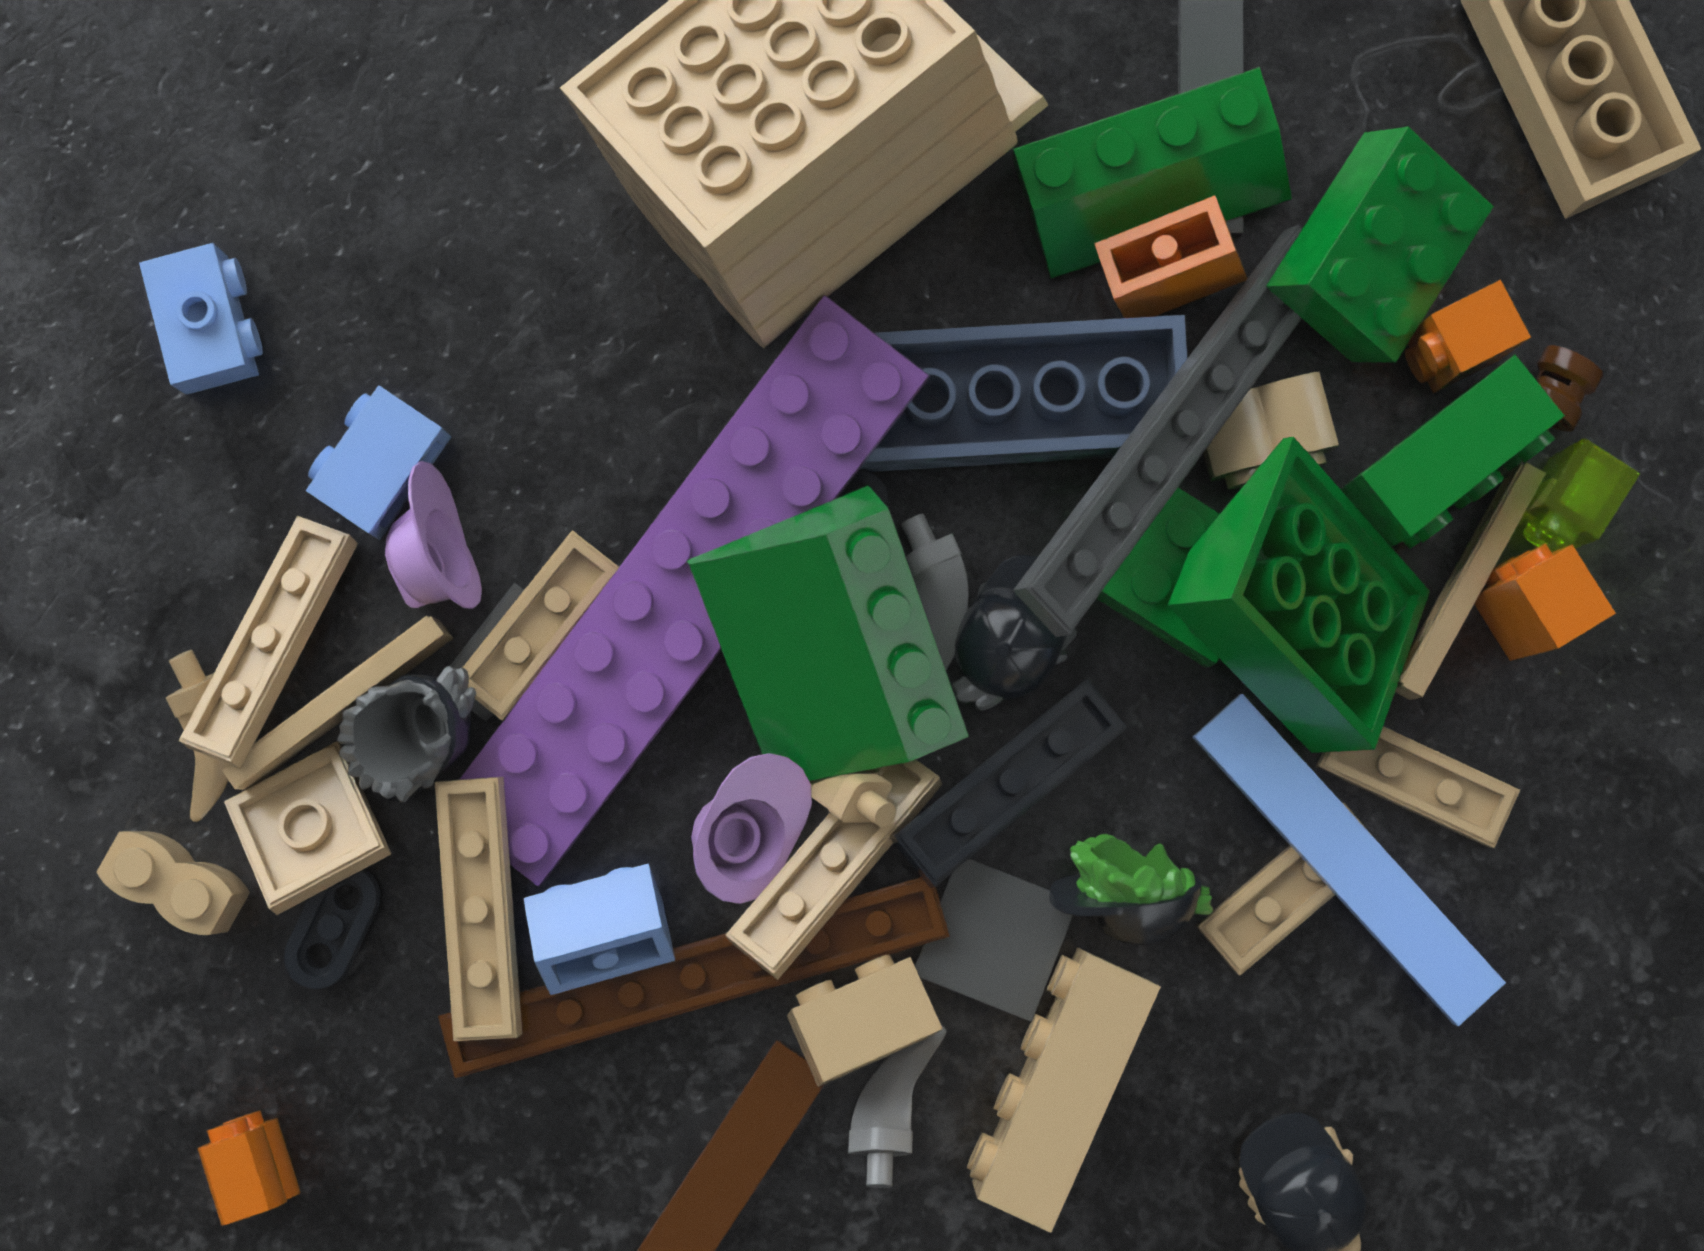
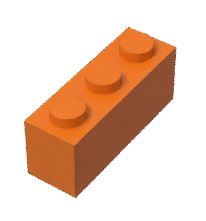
(1541, 601)

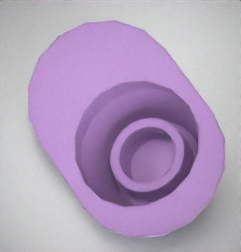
(429, 548)
(750, 827)

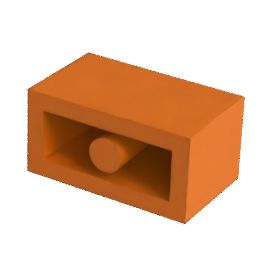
(1171, 260)
(1465, 337)

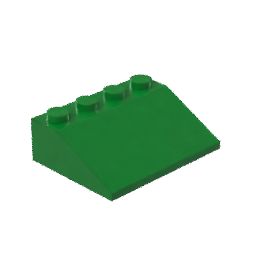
(1304, 602)
(830, 640)

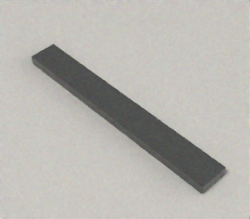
(1160, 450)

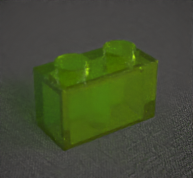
(1577, 496)

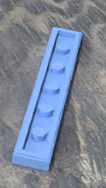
(1349, 860)

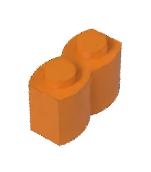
(248, 1167)

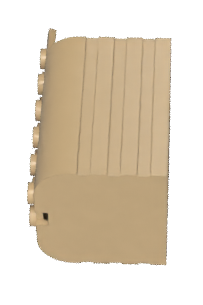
(796, 135)

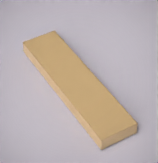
(1468, 579)
(268, 642)
(327, 708)
(825, 874)
(478, 909)

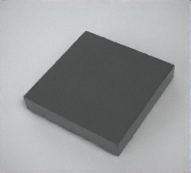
(998, 941)

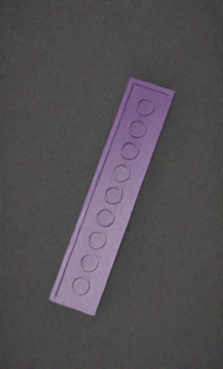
(648, 628)

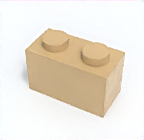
(863, 1019)

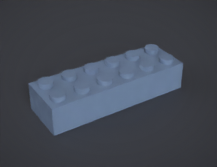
(1029, 391)

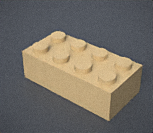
(1585, 94)
(1062, 1089)

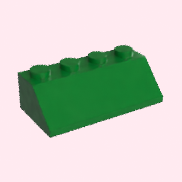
(1152, 164)

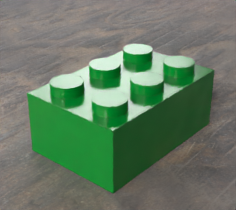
(1380, 245)
(1456, 455)
(1151, 571)

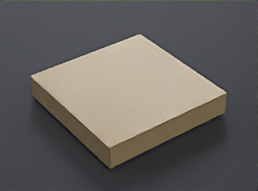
(306, 828)

